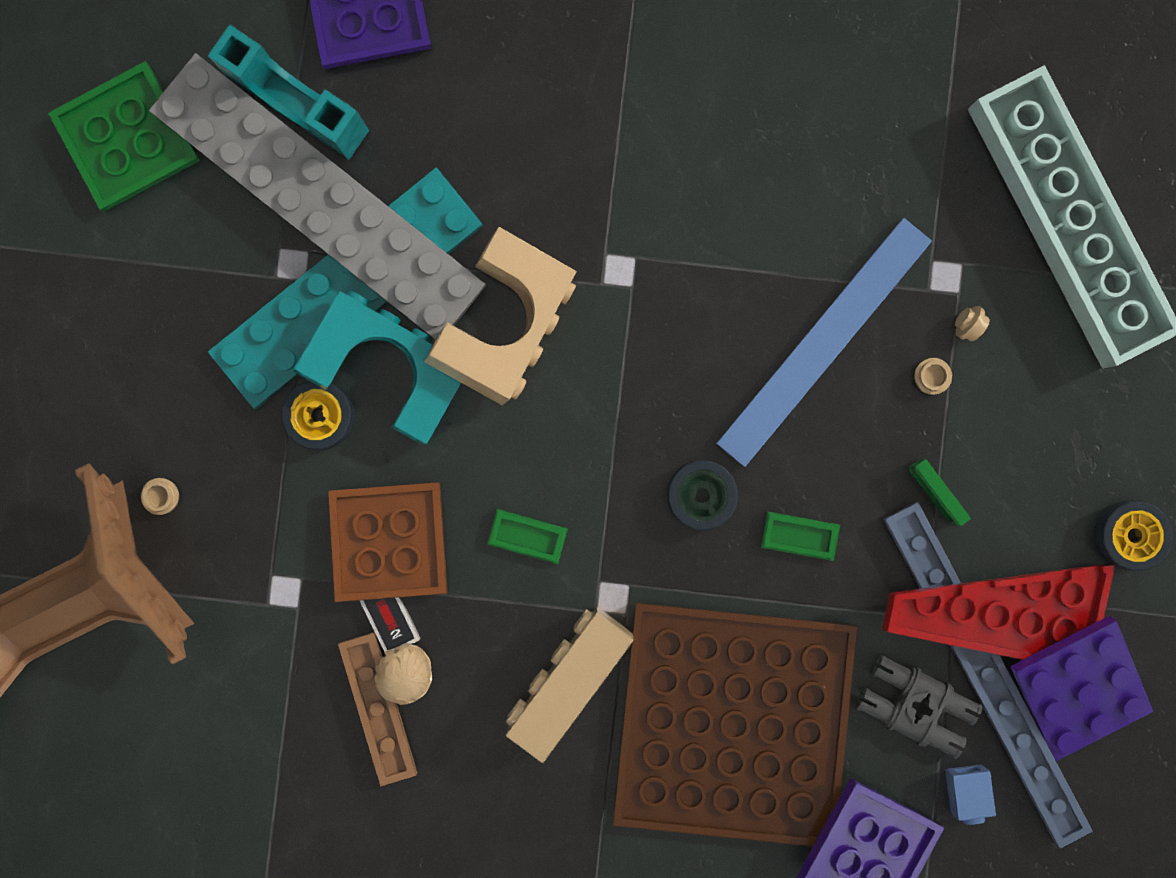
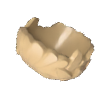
(403, 674)

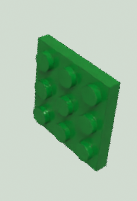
(118, 139)

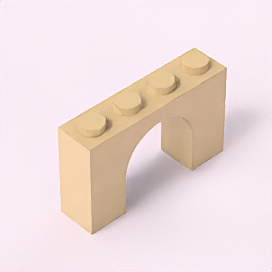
(541, 286)

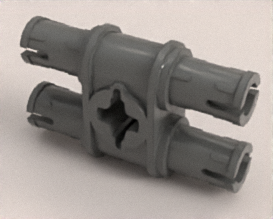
(904, 719)

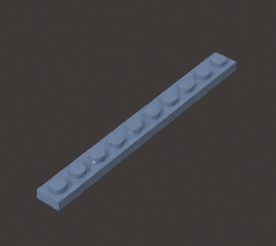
(994, 688)

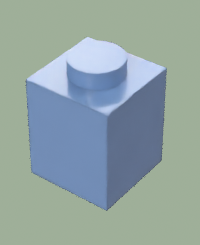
(970, 793)

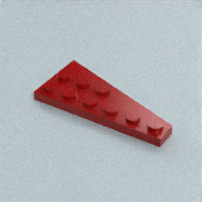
(1004, 614)

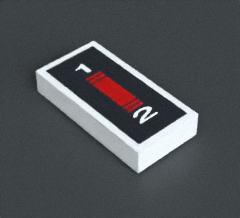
(390, 622)

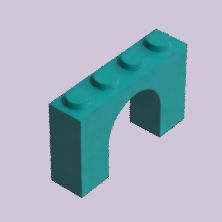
(319, 115)
(352, 323)

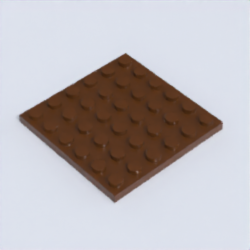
(734, 724)

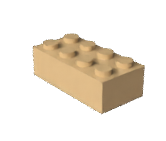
(569, 684)

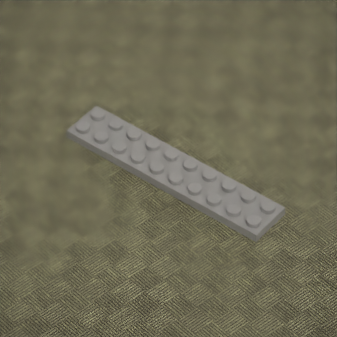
(317, 197)

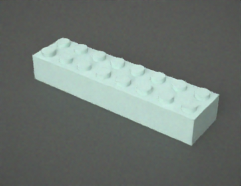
(1074, 218)

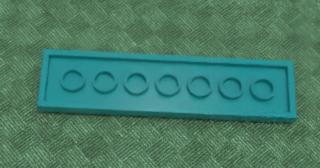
(269, 344)

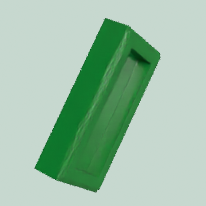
(939, 492)
(527, 536)
(800, 536)

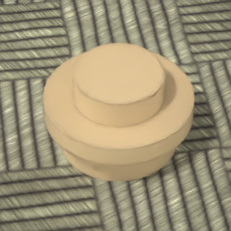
(971, 323)
(933, 376)
(159, 496)

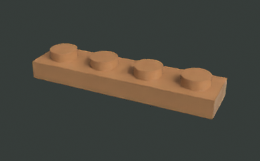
(378, 716)

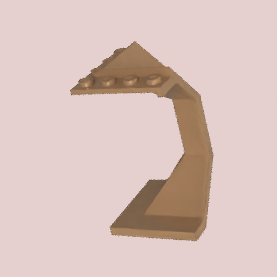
(88, 590)

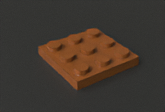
(387, 542)

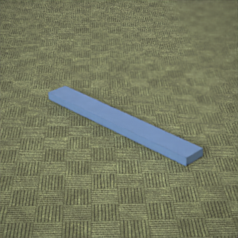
(823, 342)

